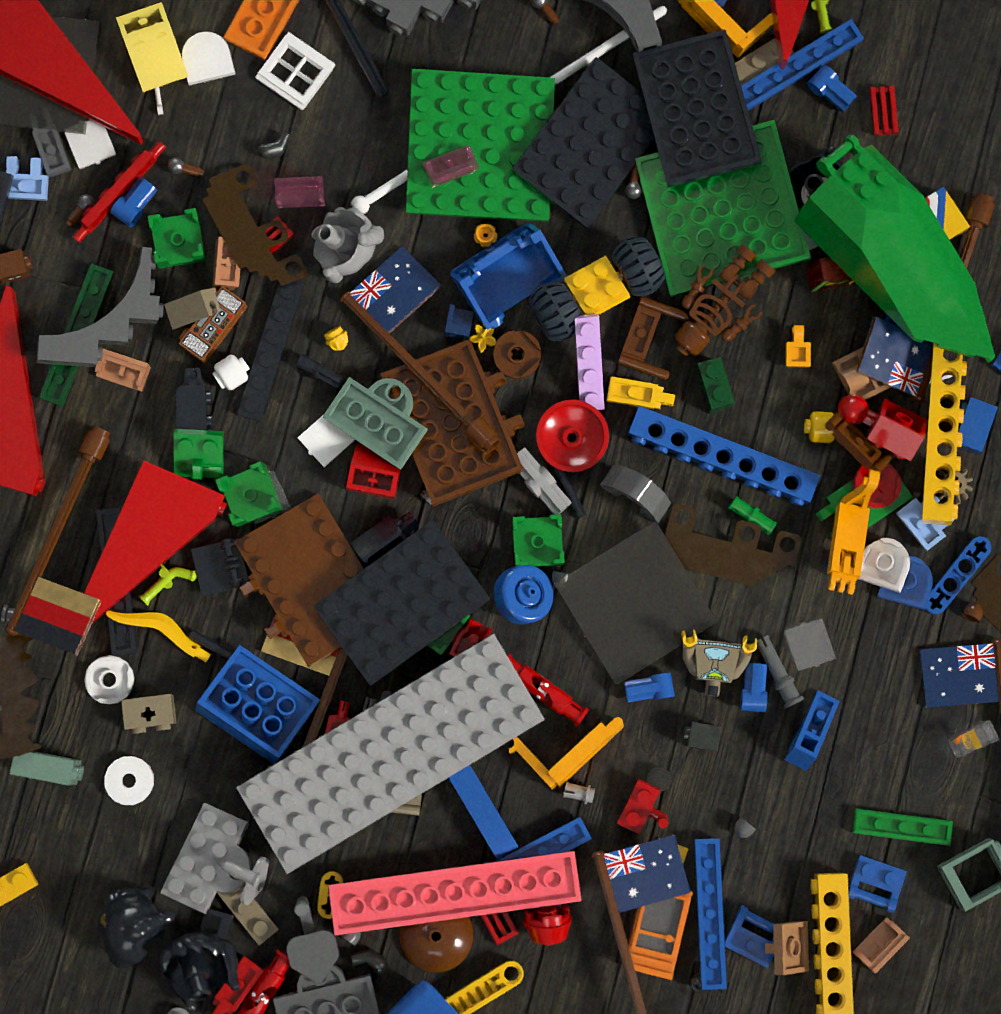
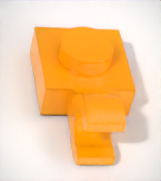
(798, 352)

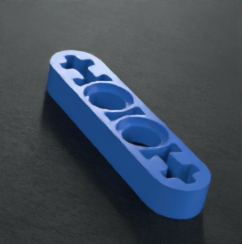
(954, 573)

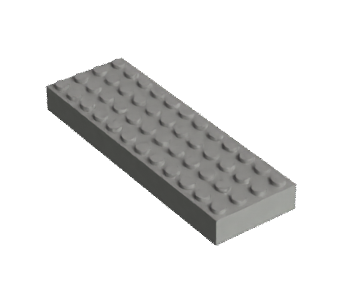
(390, 753)

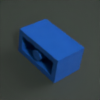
(976, 424)

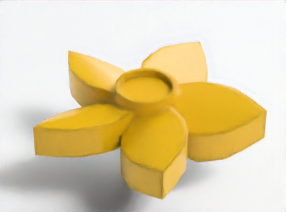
(483, 337)

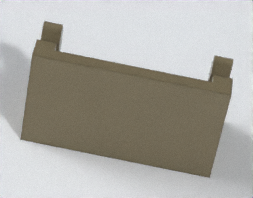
(192, 307)

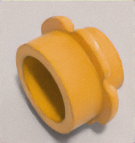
(485, 228)

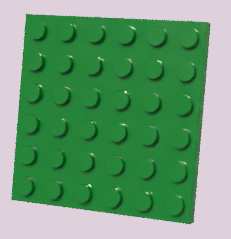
(497, 120)
(717, 214)

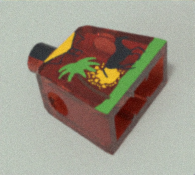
(826, 275)

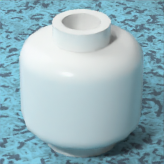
(231, 372)

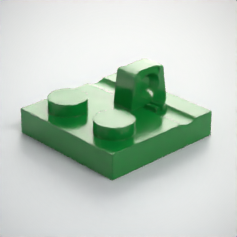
(198, 453)

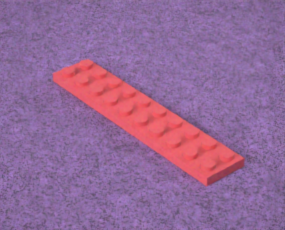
(454, 893)

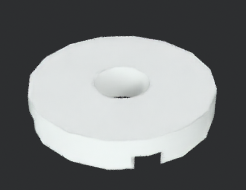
(122, 686)
(114, 780)

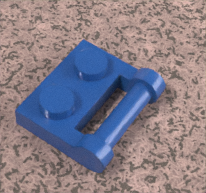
(880, 876)
(747, 942)

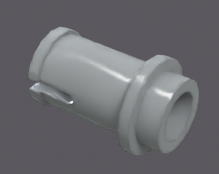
(579, 792)

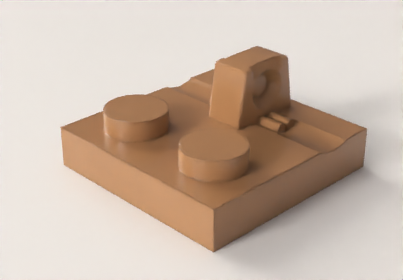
(790, 947)

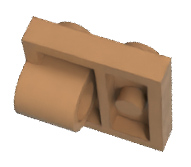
(855, 382)

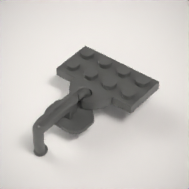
(321, 983)

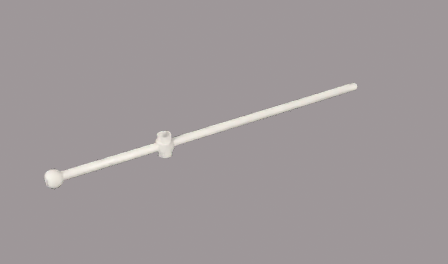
(362, 203)

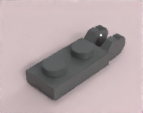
(51, 151)

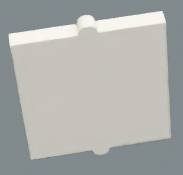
(92, 146)
(325, 441)

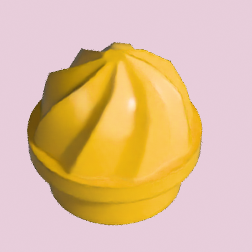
(336, 338)

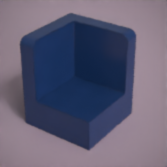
(458, 323)

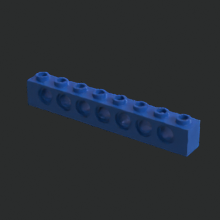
(805, 480)

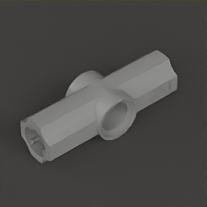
(542, 483)

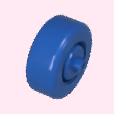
(523, 594)

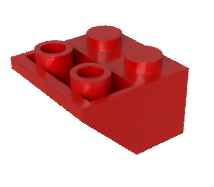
(372, 474)

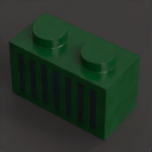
(714, 385)

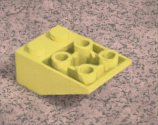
(152, 47)

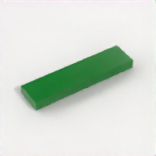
(902, 827)

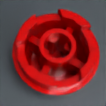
(548, 924)

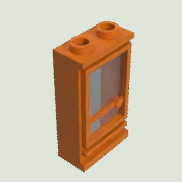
(658, 935)

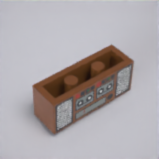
(209, 332)

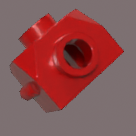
(469, 636)

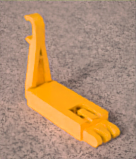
(714, 18)
(850, 535)
(573, 759)

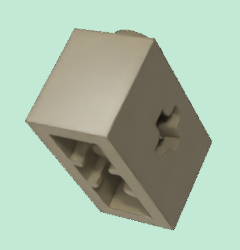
(135, 708)

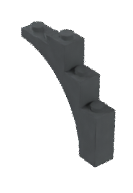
(404, 13)
(636, 20)
(82, 347)

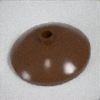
(441, 954)

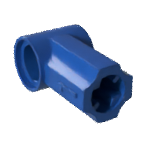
(827, 84)
(130, 208)
(655, 687)
(754, 694)

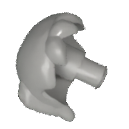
(345, 242)

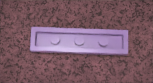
(589, 360)

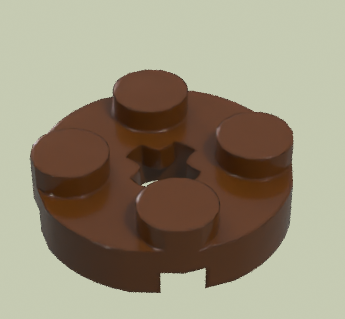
(514, 368)

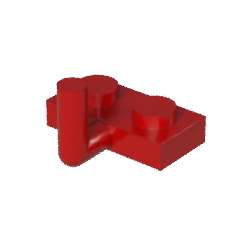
(640, 807)

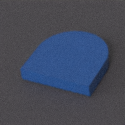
(915, 588)

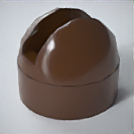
(973, 612)

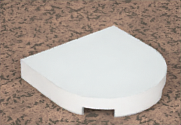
(206, 58)
(885, 564)

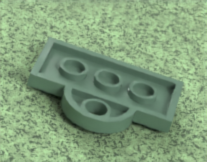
(377, 419)

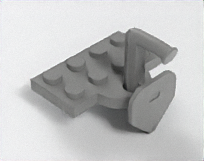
(210, 861)

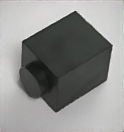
(702, 736)

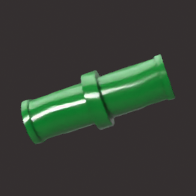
(752, 515)

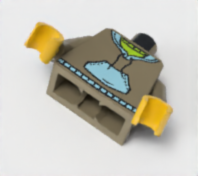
(715, 660)

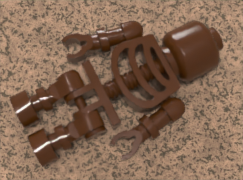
(694, 335)

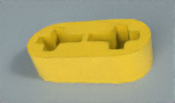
(324, 892)

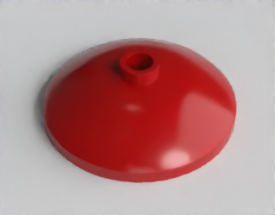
(577, 419)

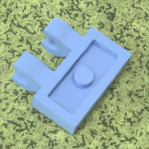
(27, 186)
(925, 534)

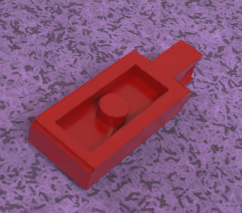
(228, 1000)

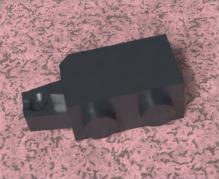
(193, 402)
(383, 537)

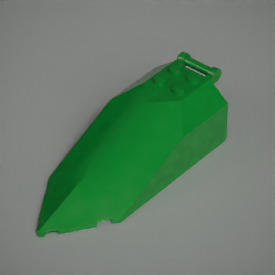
(895, 250)

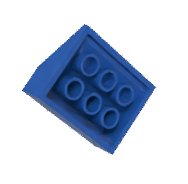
(257, 704)

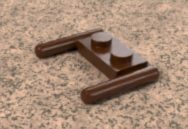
(642, 332)
(858, 444)

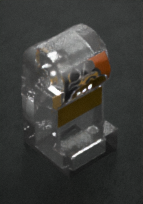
(973, 738)

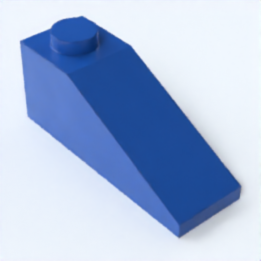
(812, 731)

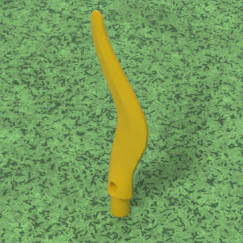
(166, 626)

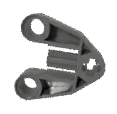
(638, 489)

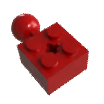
(889, 427)

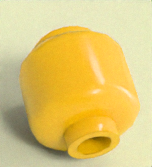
(816, 427)

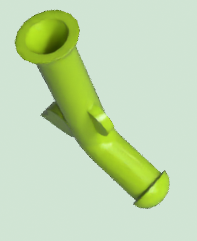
(819, 5)
(165, 581)

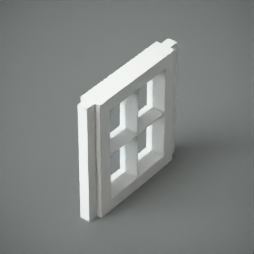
(283, 88)

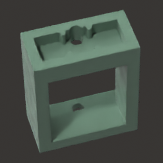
(48, 768)
(954, 884)

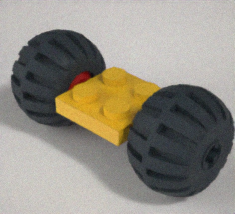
(597, 287)

